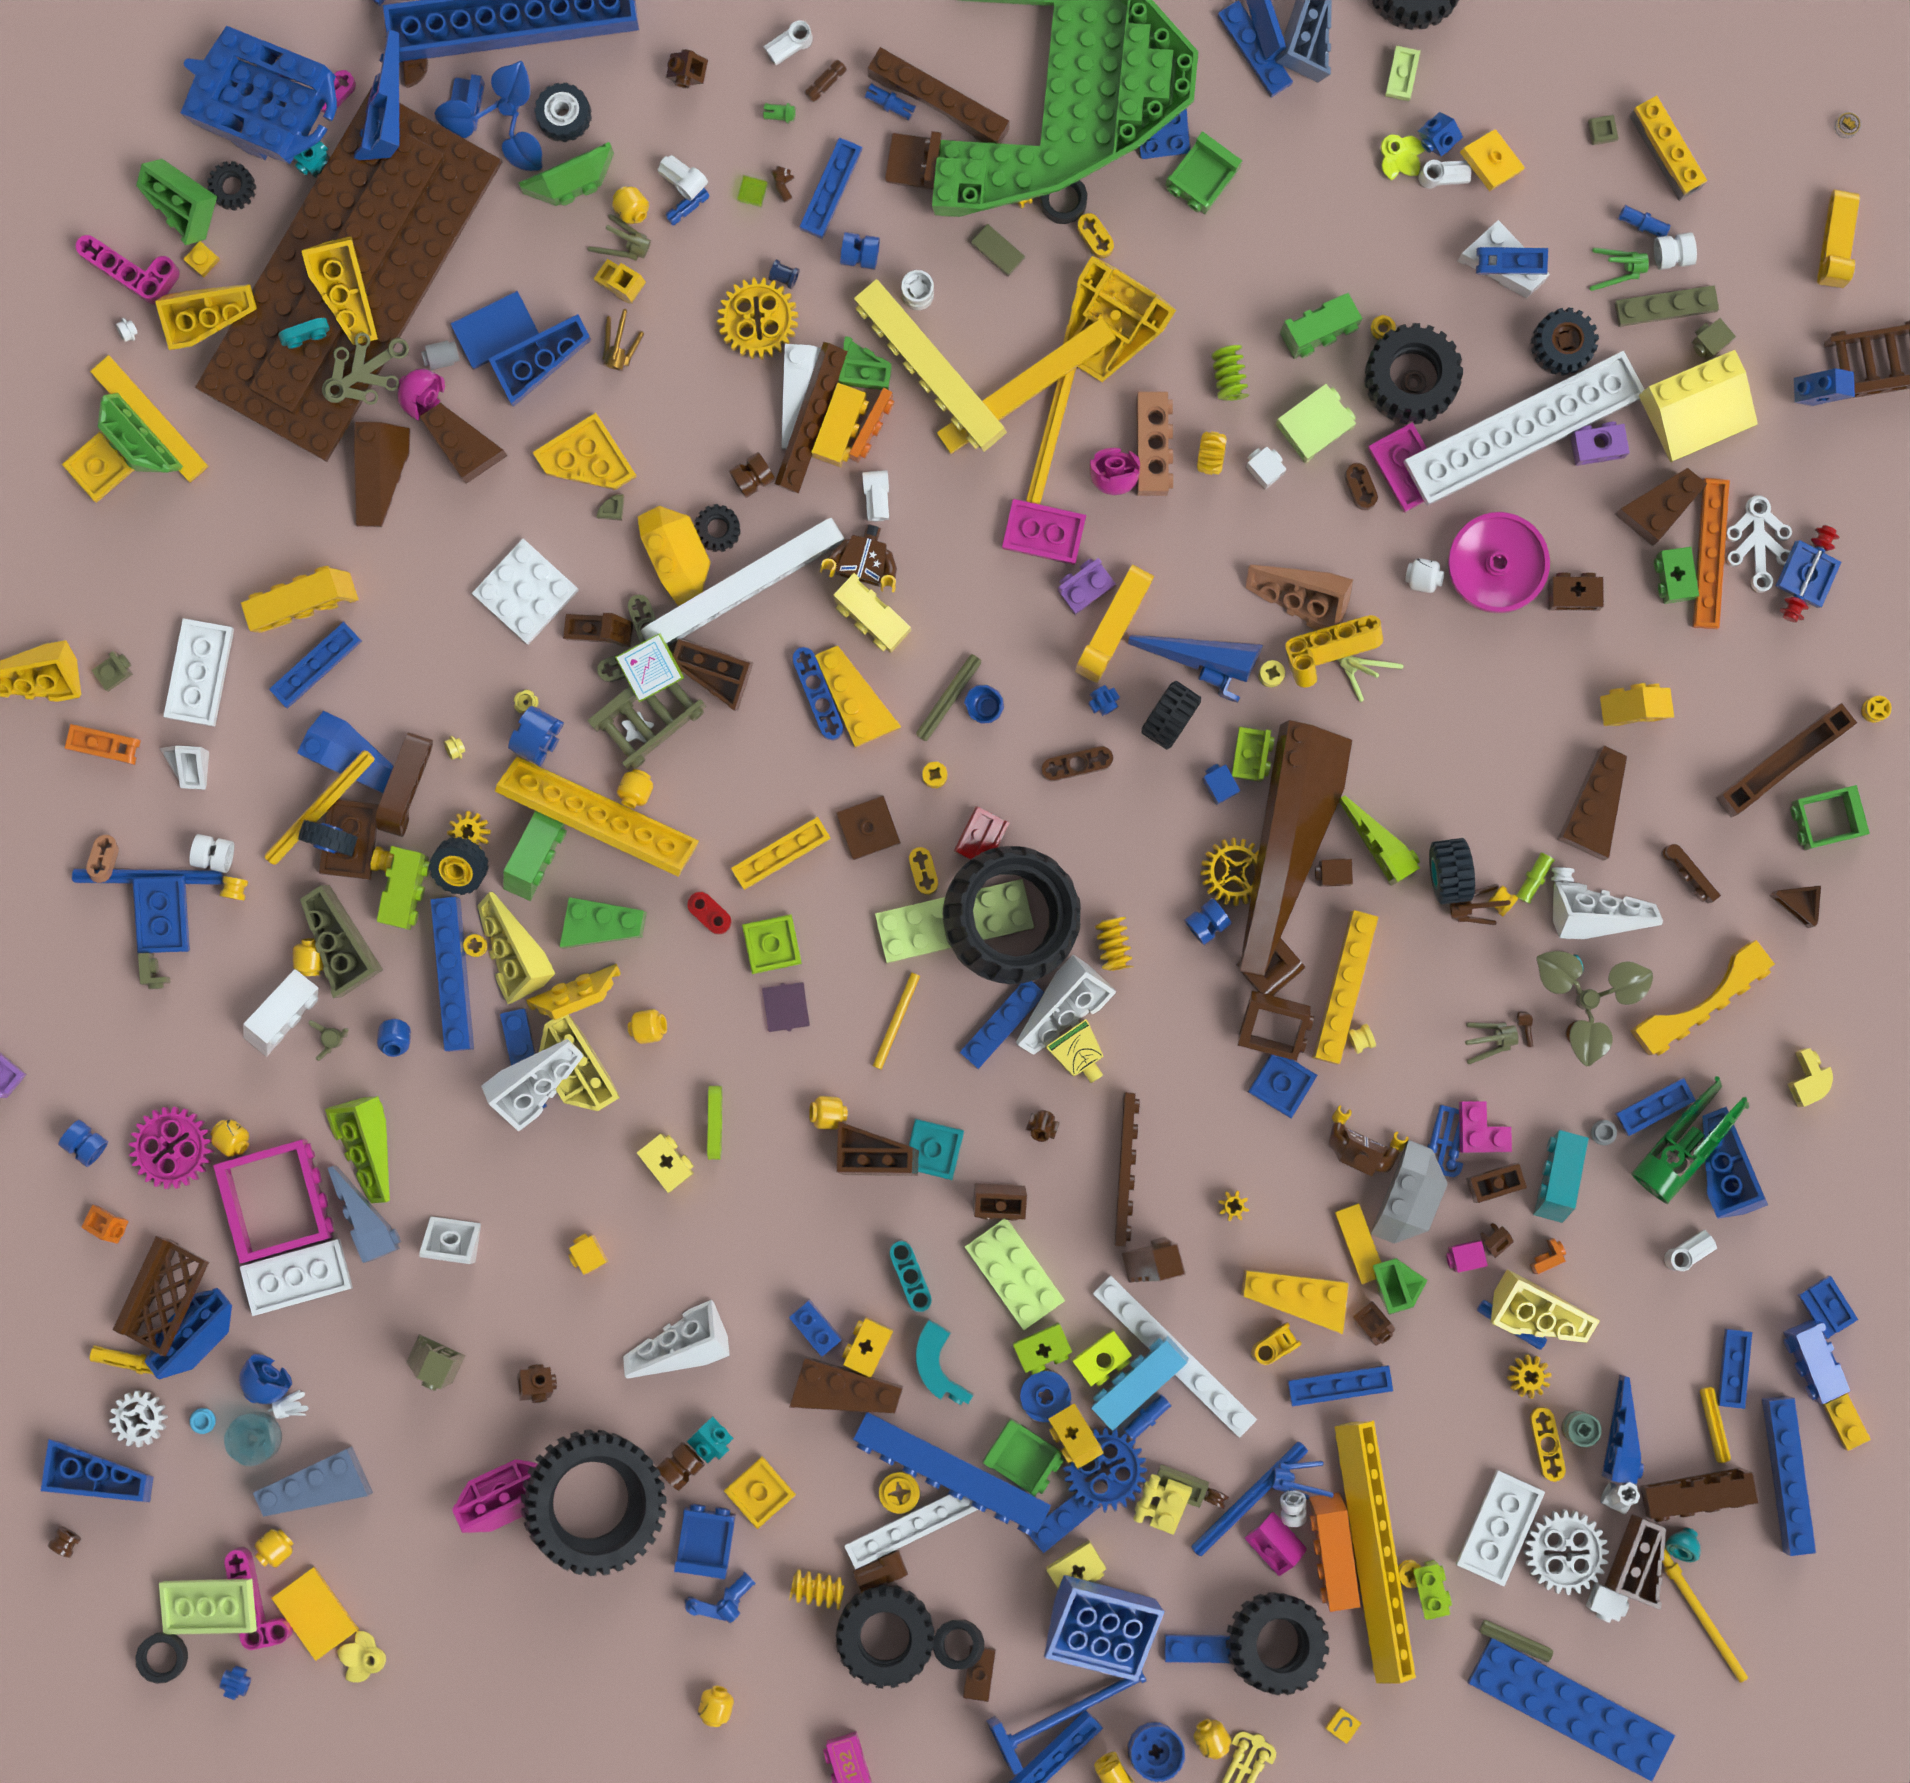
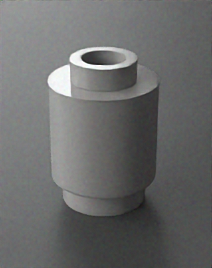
(440, 355)

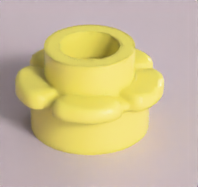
(521, 697)
(454, 748)

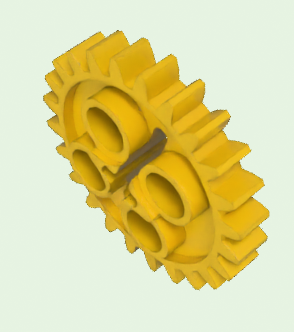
(735, 320)

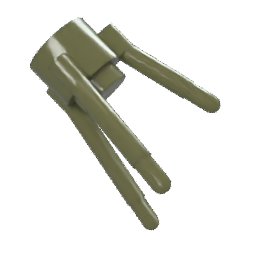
(637, 242)
(1504, 1036)
(330, 1038)

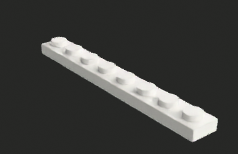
(1193, 1374)

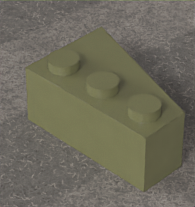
(434, 1363)

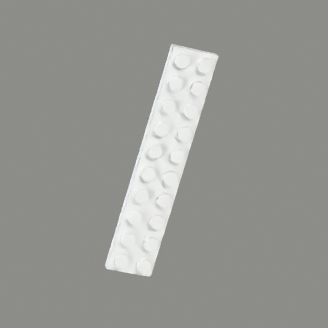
(1524, 428)

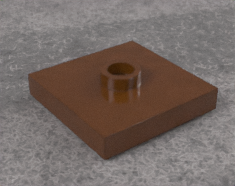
(868, 828)

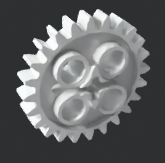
(1565, 1575)

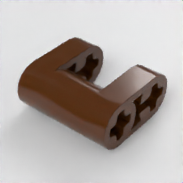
(1279, 974)

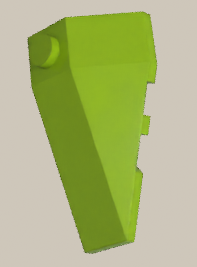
(1389, 852)
(364, 1135)

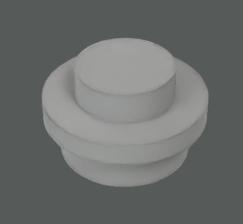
(1604, 1132)

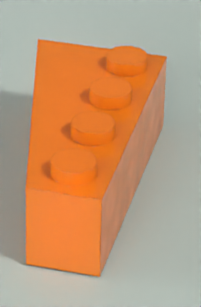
(1335, 1552)

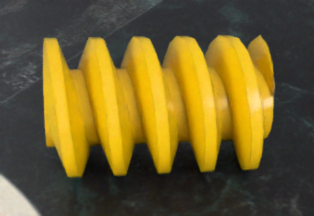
(1113, 944)
(817, 1589)

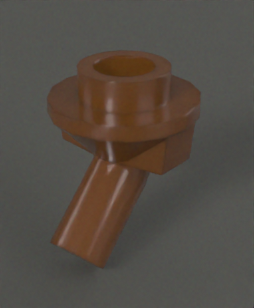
(781, 177)

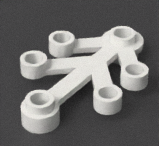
(1759, 539)

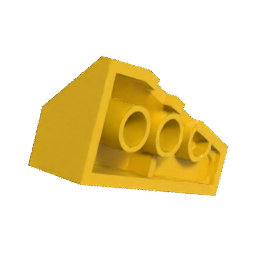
(41, 672)

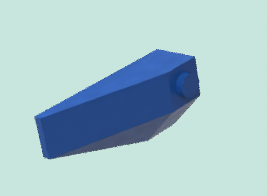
(336, 745)
(1623, 1452)

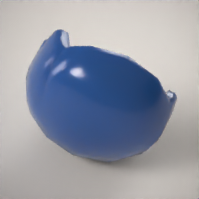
(984, 704)

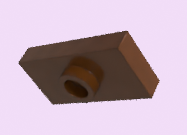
(980, 1676)

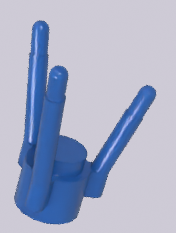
(1283, 1479)

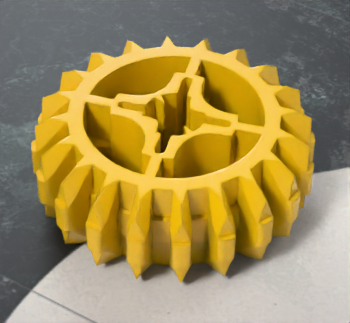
(1227, 862)

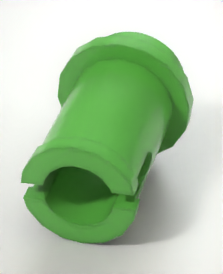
(780, 112)

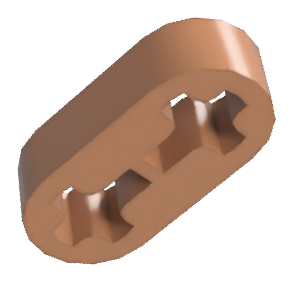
(97, 856)

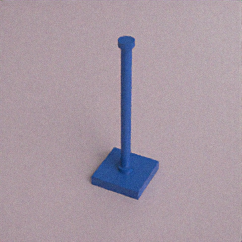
(1009, 1742)

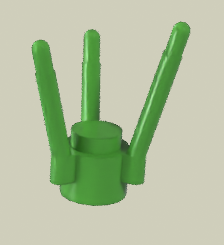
(1633, 263)

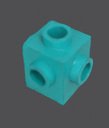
(312, 160)
(710, 1440)

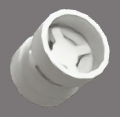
(1293, 1508)

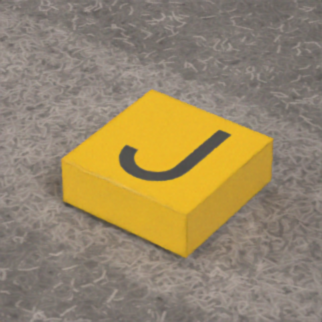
(1343, 1725)

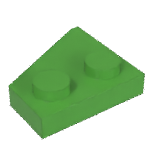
(864, 368)

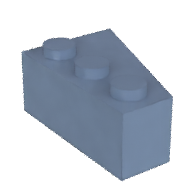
(1308, 39)

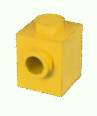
(587, 1254)

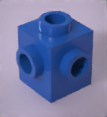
(1440, 134)

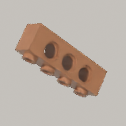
(1147, 404)

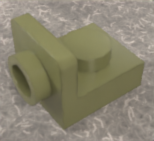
(113, 671)
(147, 968)

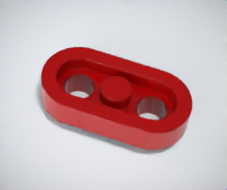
(709, 913)

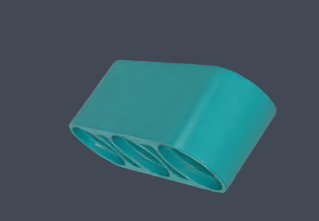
(910, 1289)

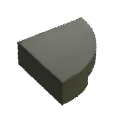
(612, 508)

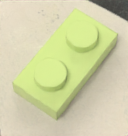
(1402, 73)

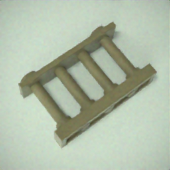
(623, 704)

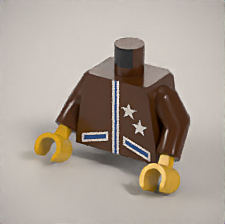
(865, 558)
(1361, 1151)

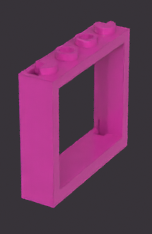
(233, 1209)

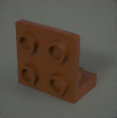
(913, 160)

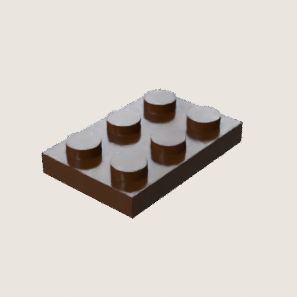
(358, 820)

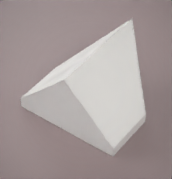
(188, 765)

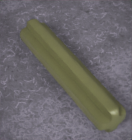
(1516, 1641)

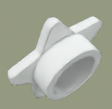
(632, 734)

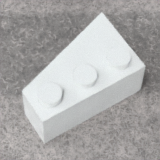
(1499, 236)
(280, 1012)

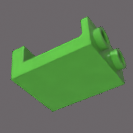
(1203, 173)
(1023, 1457)

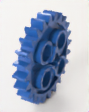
(1117, 1490)

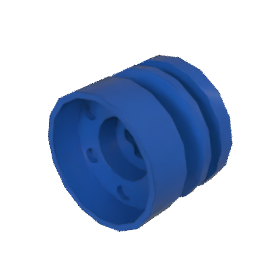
(1169, 1758)

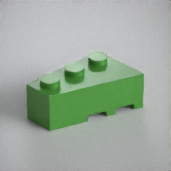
(1321, 326)

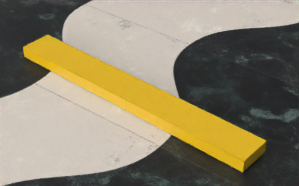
(1037, 378)

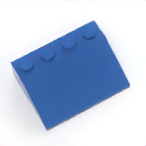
(1102, 1628)

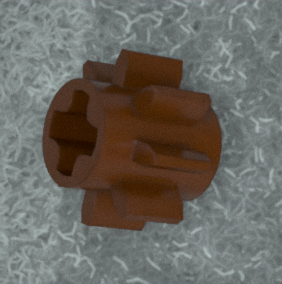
(1042, 1126)

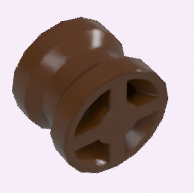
(64, 1542)

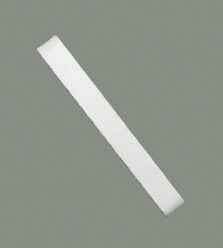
(746, 583)

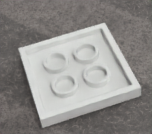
(525, 591)

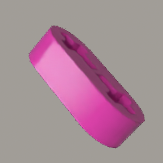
(342, 92)

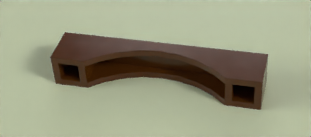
(909, 80)
(1786, 759)

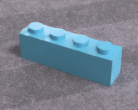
(1139, 1382)

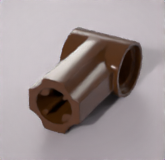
(885, 1569)

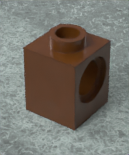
(1334, 872)

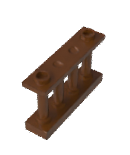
(1873, 384)

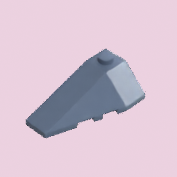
(371, 1231)

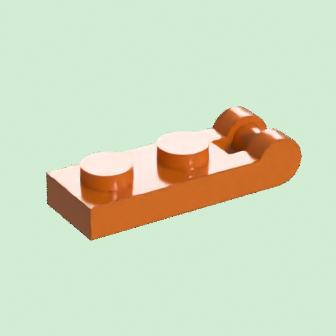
(101, 744)

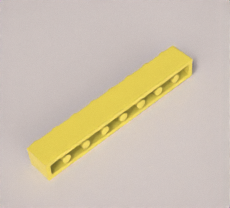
(930, 365)

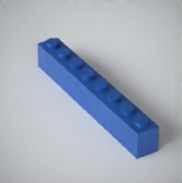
(951, 1472)

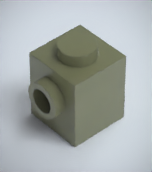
(1712, 339)

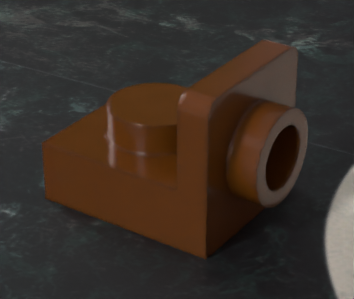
(1374, 1324)

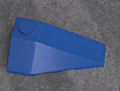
(1730, 1176)

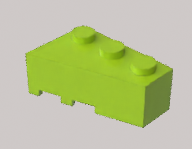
(403, 888)

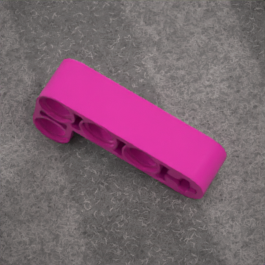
(123, 267)
(265, 1627)

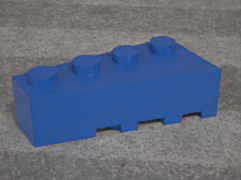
(535, 359)

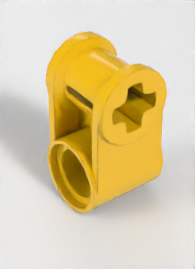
(1277, 1344)

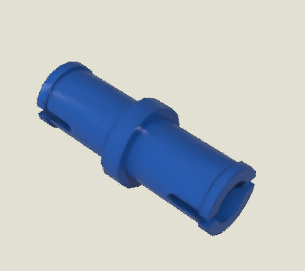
(890, 101)
(1643, 221)
(1147, 1417)

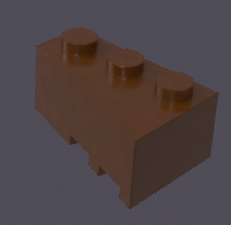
(1661, 507)
(1639, 1562)

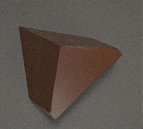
(1801, 903)

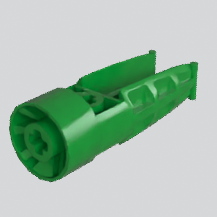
(1661, 1175)

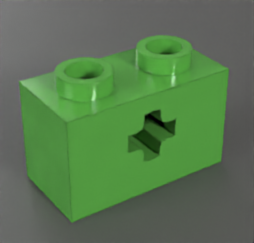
(1682, 564)

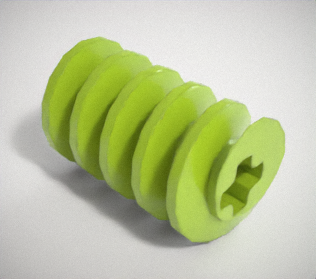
(1228, 373)

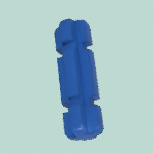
(686, 207)

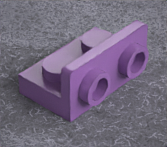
(1086, 585)

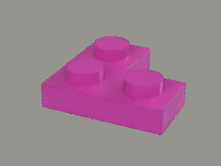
(1476, 1135)

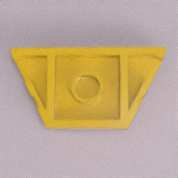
(575, 995)

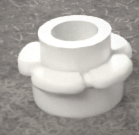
(126, 330)

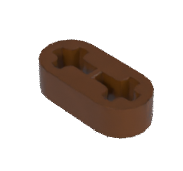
(1366, 484)

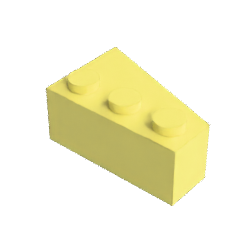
(871, 614)

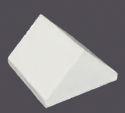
(451, 1240)

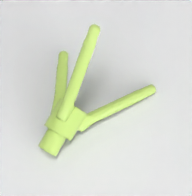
(1352, 664)

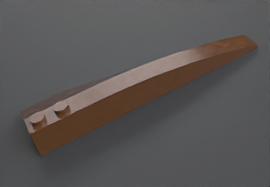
(1301, 801)

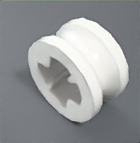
(1562, 874)

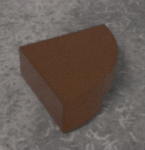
(414, 71)

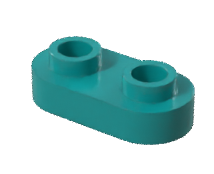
(295, 335)

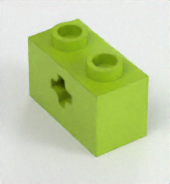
(1027, 1348)

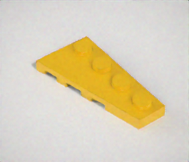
(856, 701)

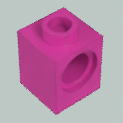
(1466, 1256)

